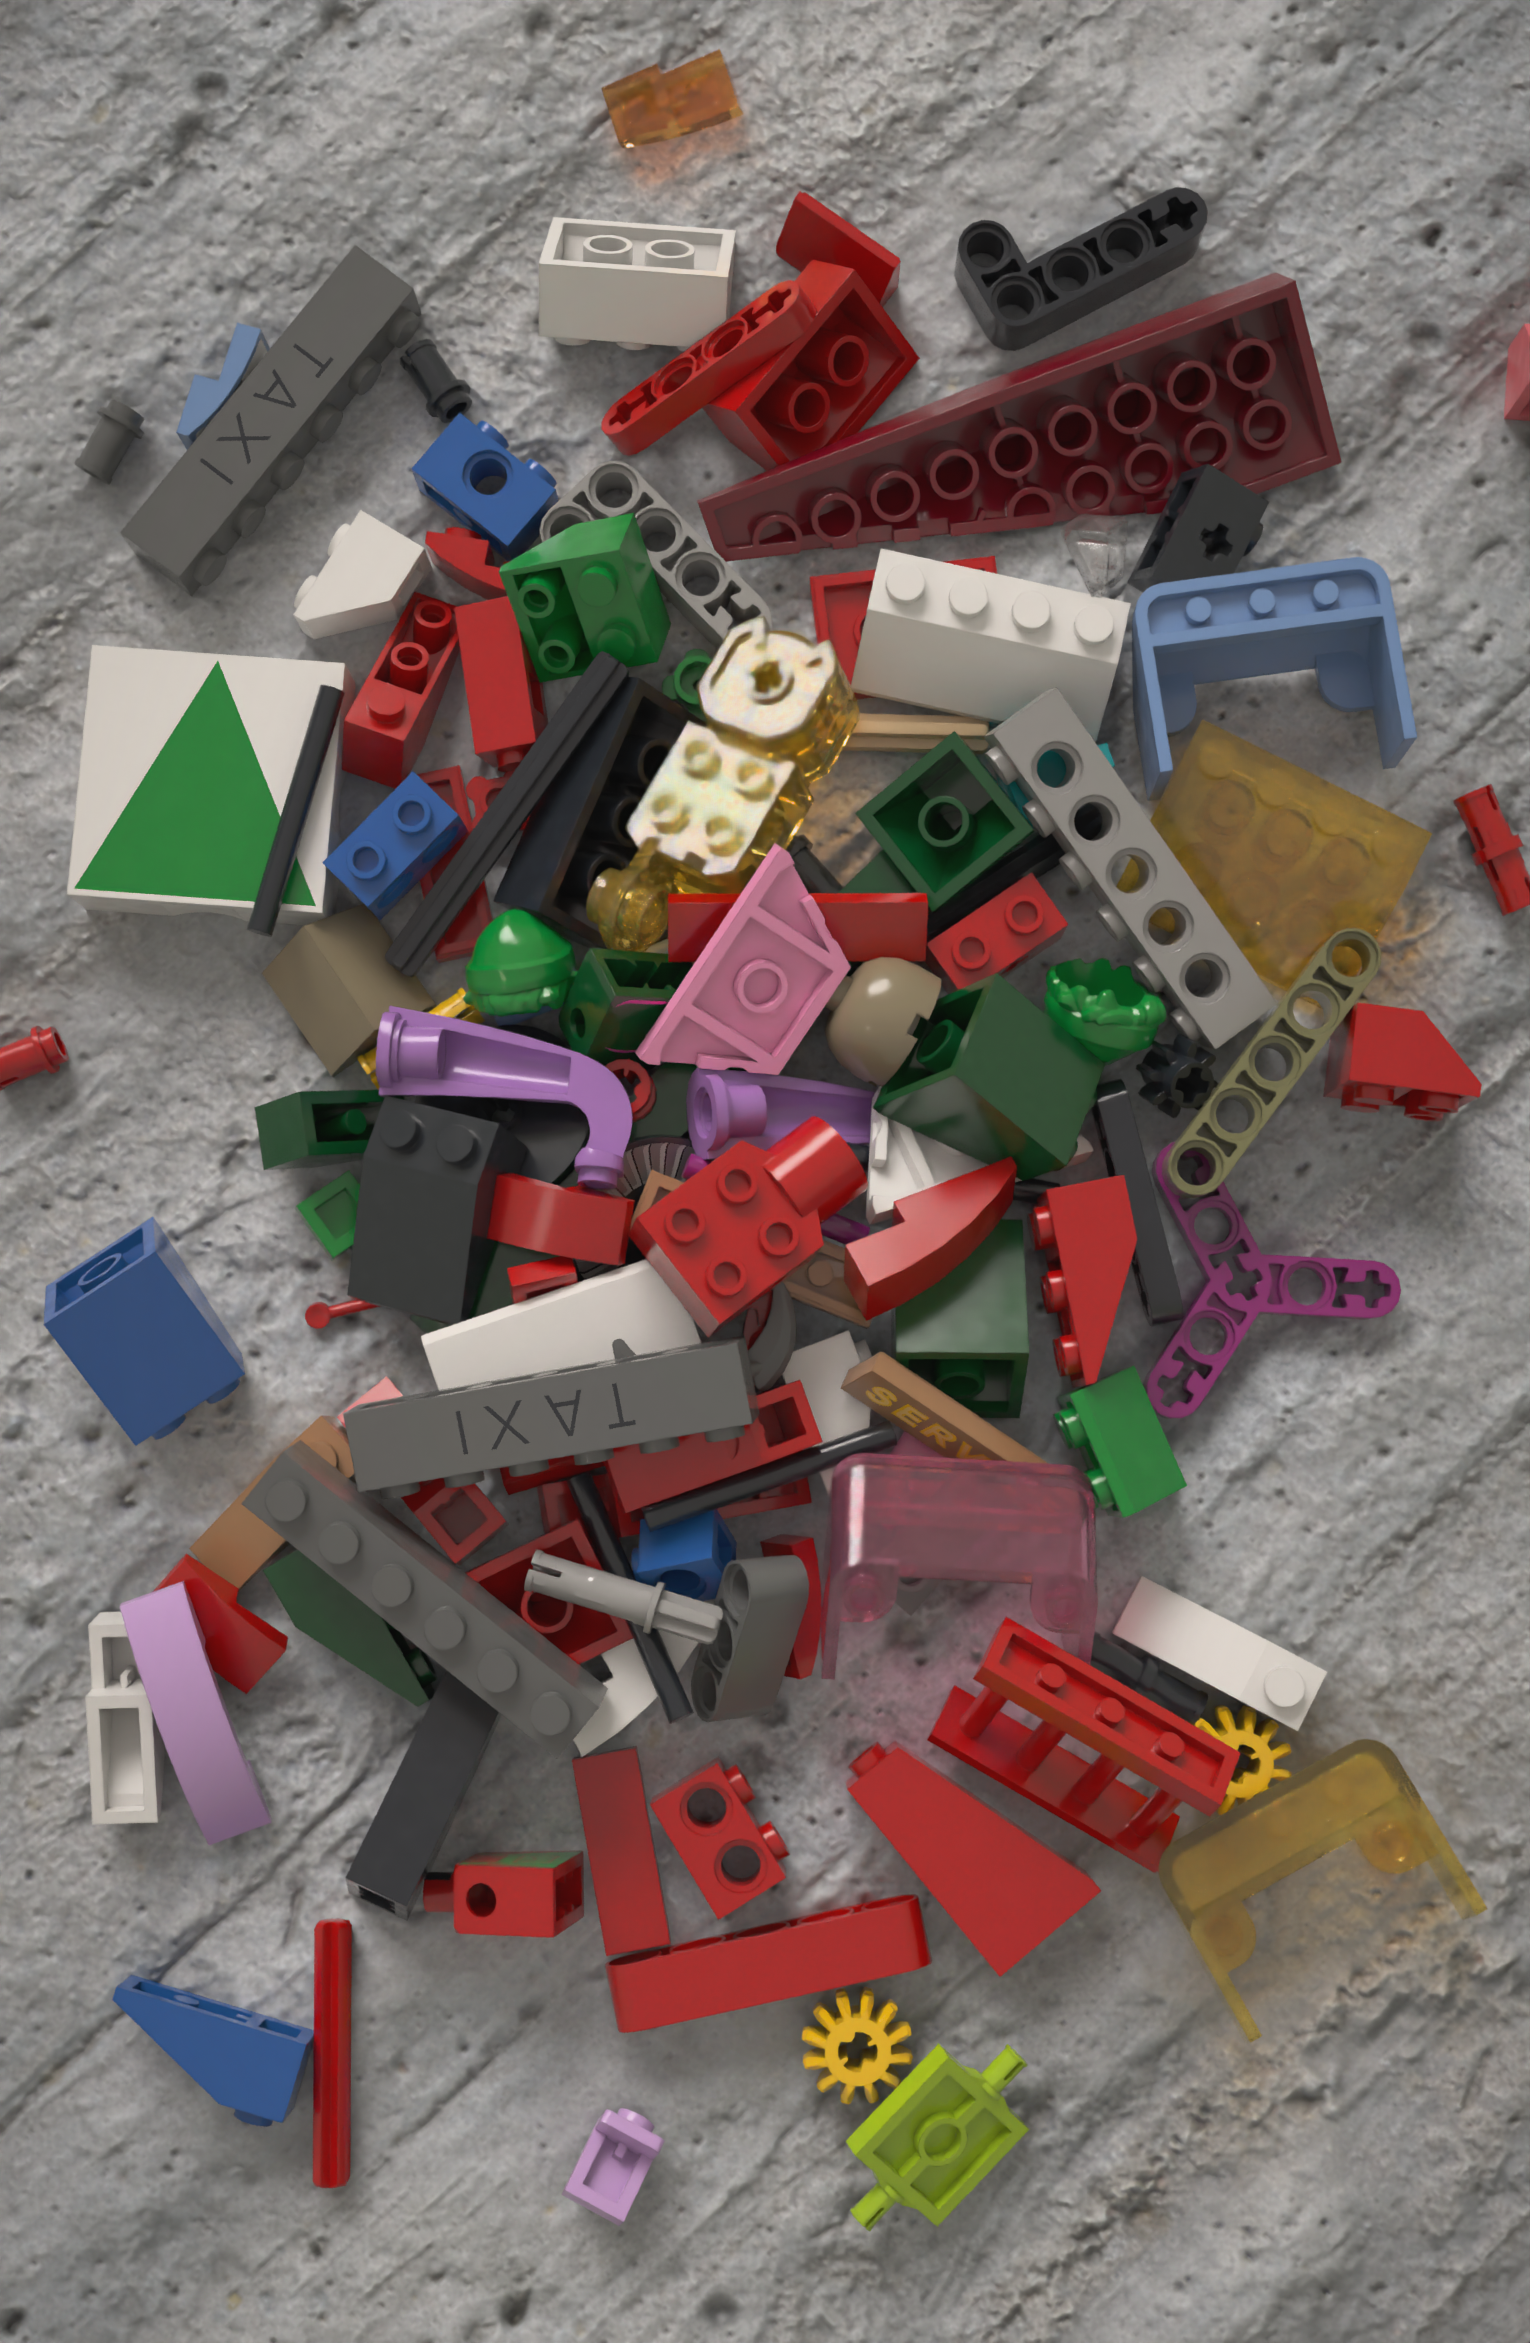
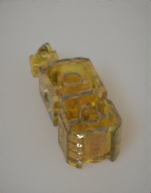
(734, 787)

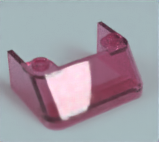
(959, 1524)

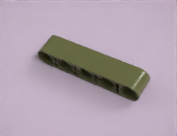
(1296, 1045)

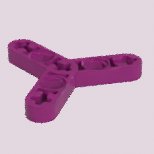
(1268, 1294)

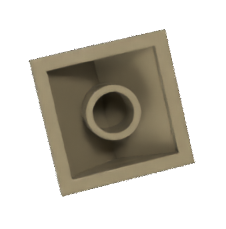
(341, 984)

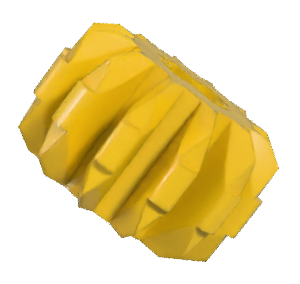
(1261, 1753)
(871, 2062)

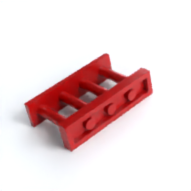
(1102, 1715)

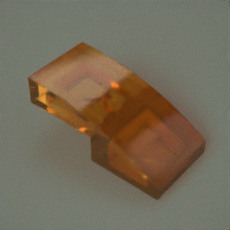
(674, 103)

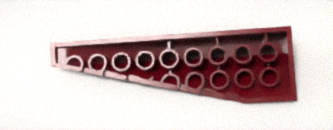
(1061, 437)

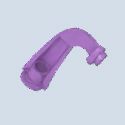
(456, 1057)
(766, 1108)

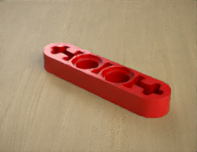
(709, 367)

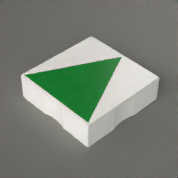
(191, 779)

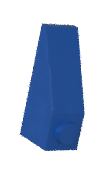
(228, 2050)

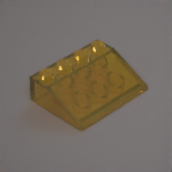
(1280, 854)

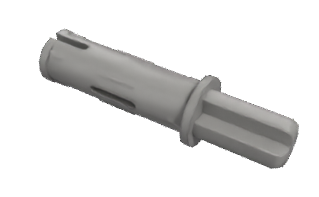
(624, 1598)

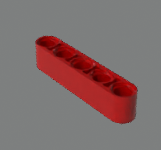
(768, 1963)

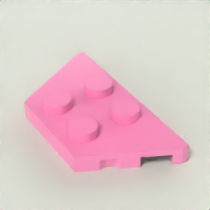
(754, 981)

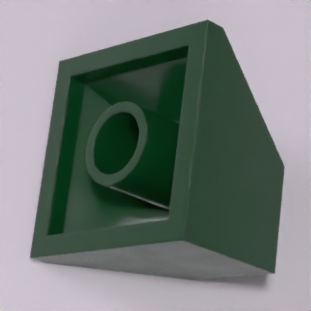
(945, 821)

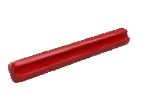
(332, 2053)

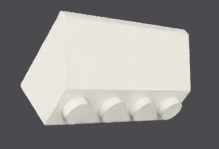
(985, 641)
(563, 1329)

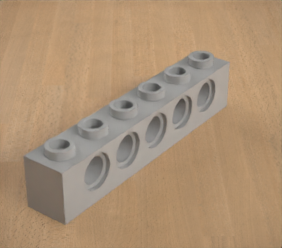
(1235, 990)

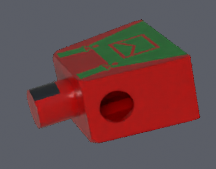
(510, 1893)

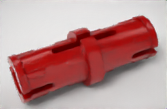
(1495, 848)

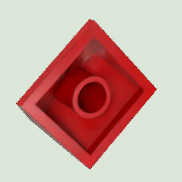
(570, 1627)

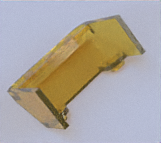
(1341, 1798)

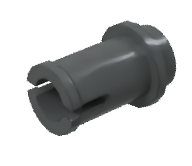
(110, 440)

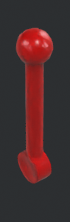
(320, 1314)

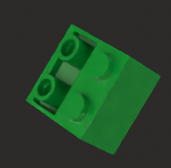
(587, 596)
(1119, 1443)

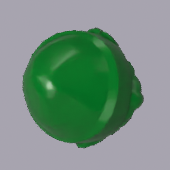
(519, 966)
(1103, 1007)

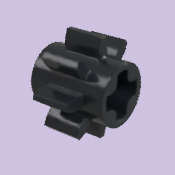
(1177, 1075)

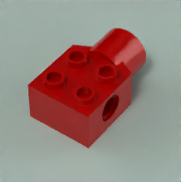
(748, 1220)

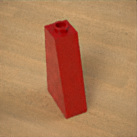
(975, 1861)

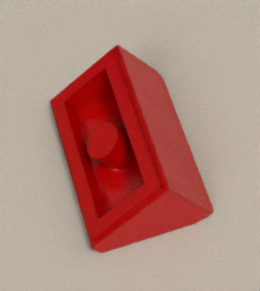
(823, 236)

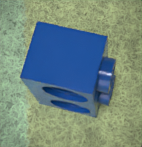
(396, 845)

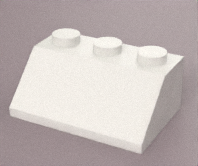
(634, 283)

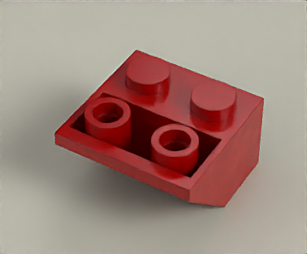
(1398, 1061)

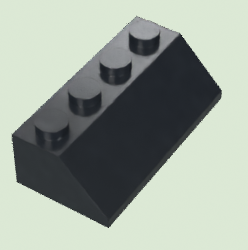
(584, 813)

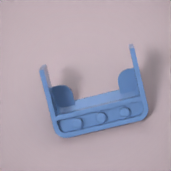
(1267, 623)

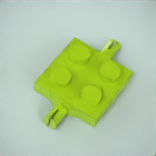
(937, 2135)

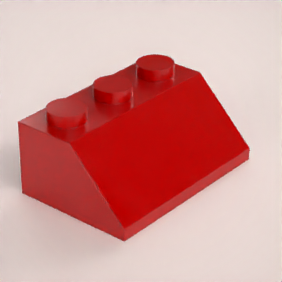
(823, 380)

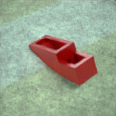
(927, 1237)

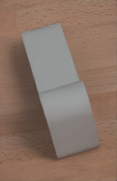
(675, 566)

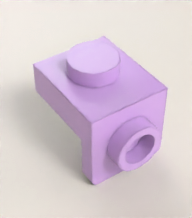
(613, 2164)

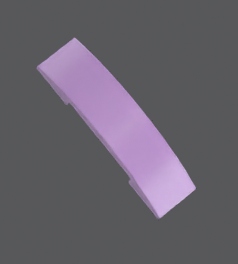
(193, 1714)

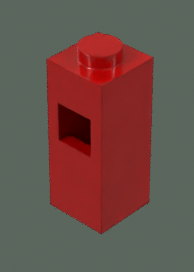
(500, 683)

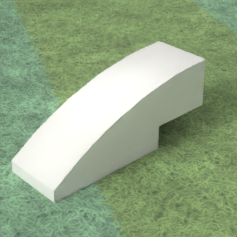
(628, 1689)
(121, 1731)

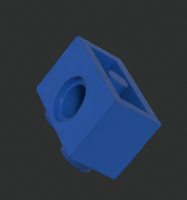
(465, 457)

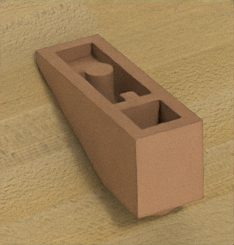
(240, 1542)

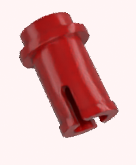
(32, 1055)

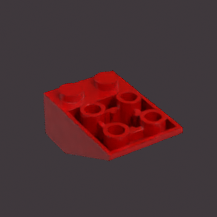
(1088, 1253)

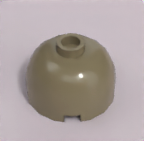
(877, 1015)

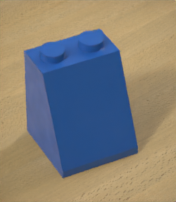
(143, 1333)

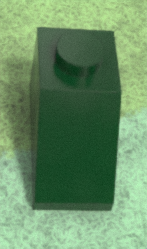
(317, 1128)

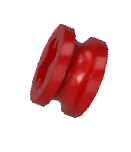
(644, 1091)

